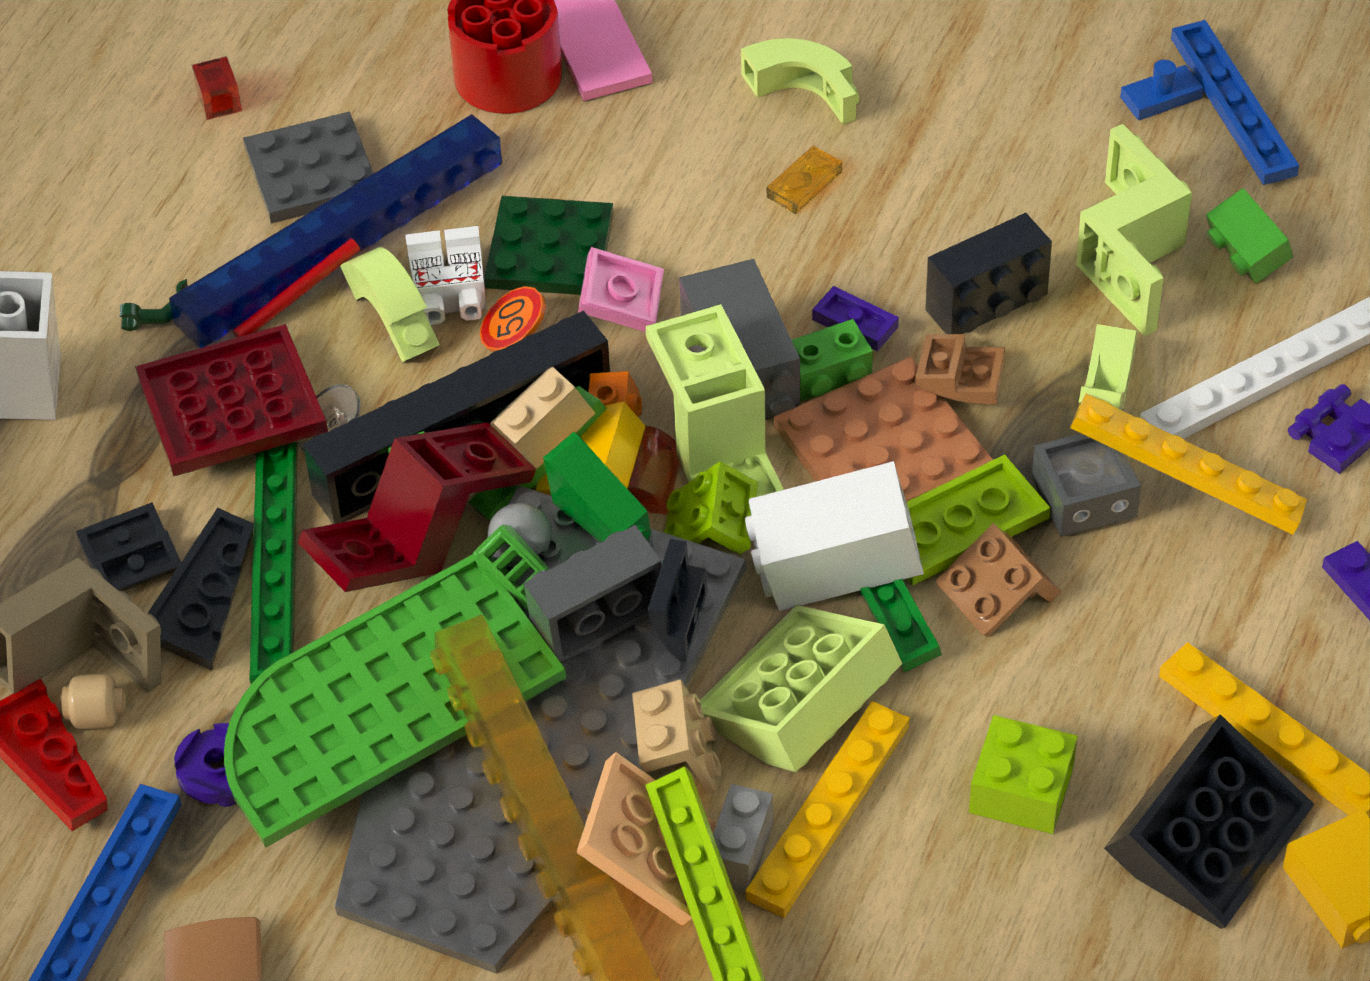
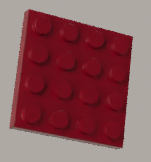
(230, 400)

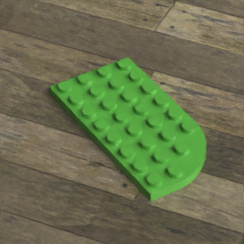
(368, 700)

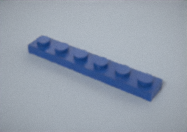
(1235, 102)
(108, 886)

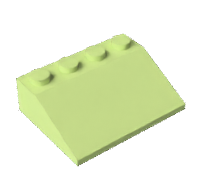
(800, 685)

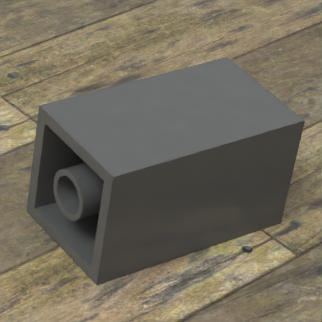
(756, 323)

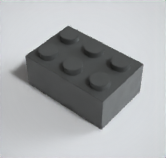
(593, 593)

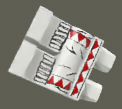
(452, 286)

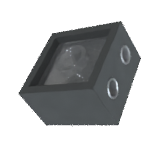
(1085, 483)

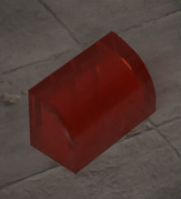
(654, 470)

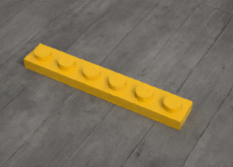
(1189, 463)
(1269, 729)
(827, 809)

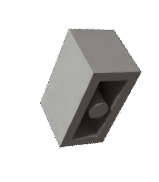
(743, 833)

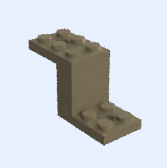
(68, 616)

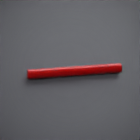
(297, 289)

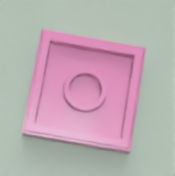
(621, 290)

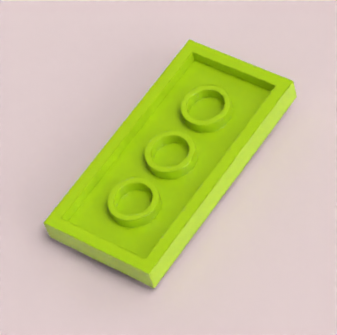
(965, 507)

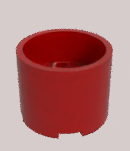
(505, 52)

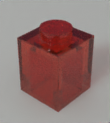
(216, 88)

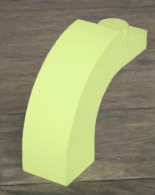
(802, 65)
(396, 299)
(1110, 365)

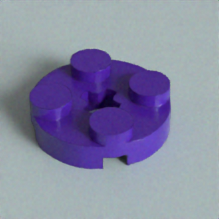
(195, 772)

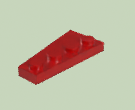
(47, 756)

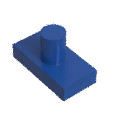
(1162, 91)

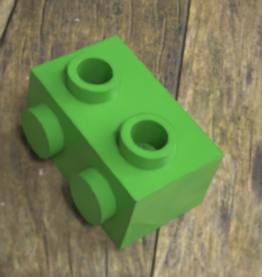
(1248, 236)
(832, 358)

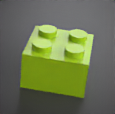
(1023, 774)

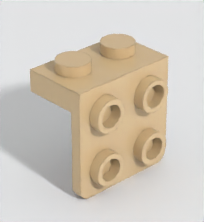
(675, 731)

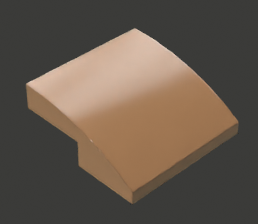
(960, 371)
(214, 951)

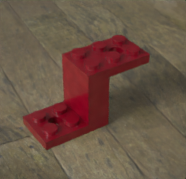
(416, 506)

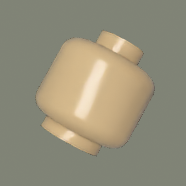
(92, 701)

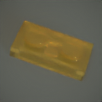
(804, 179)

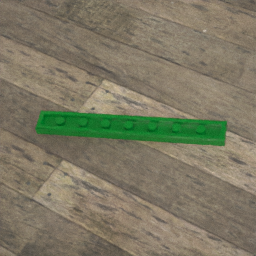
(273, 557)

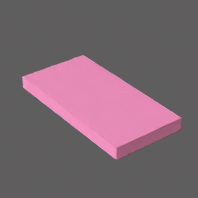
(599, 48)

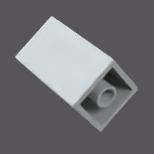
(28, 346)
(833, 537)

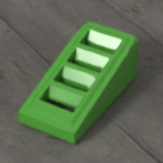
(496, 567)

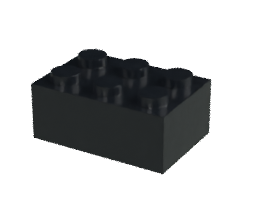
(988, 275)

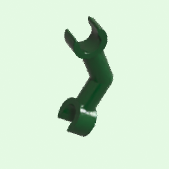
(134, 316)

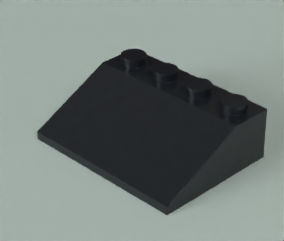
(1210, 823)

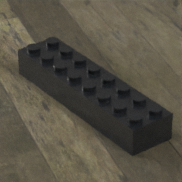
(350, 459)

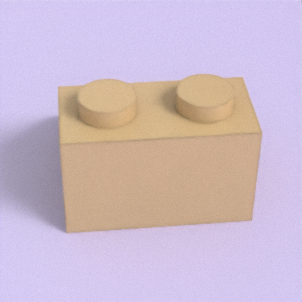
(543, 416)

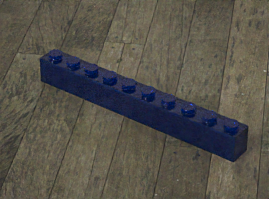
(362, 212)

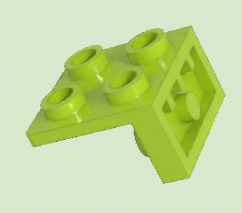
(713, 508)

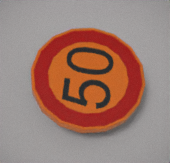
(512, 318)

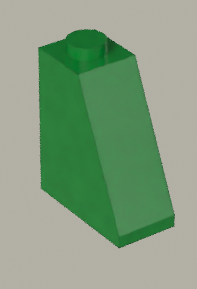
(591, 492)

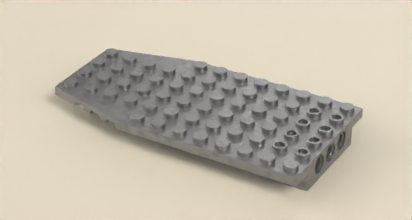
(433, 842)

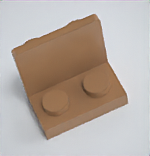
(994, 580)

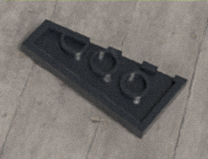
(202, 589)

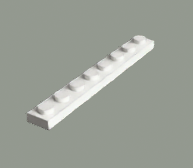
(1263, 373)

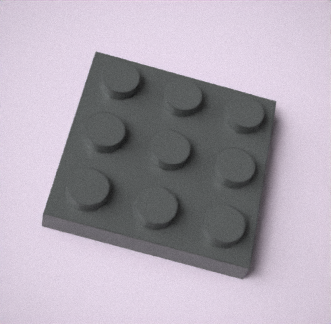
(306, 164)

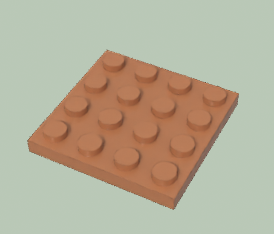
(879, 423)

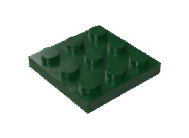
(545, 243)

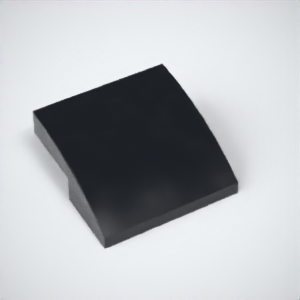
(129, 548)
(678, 600)

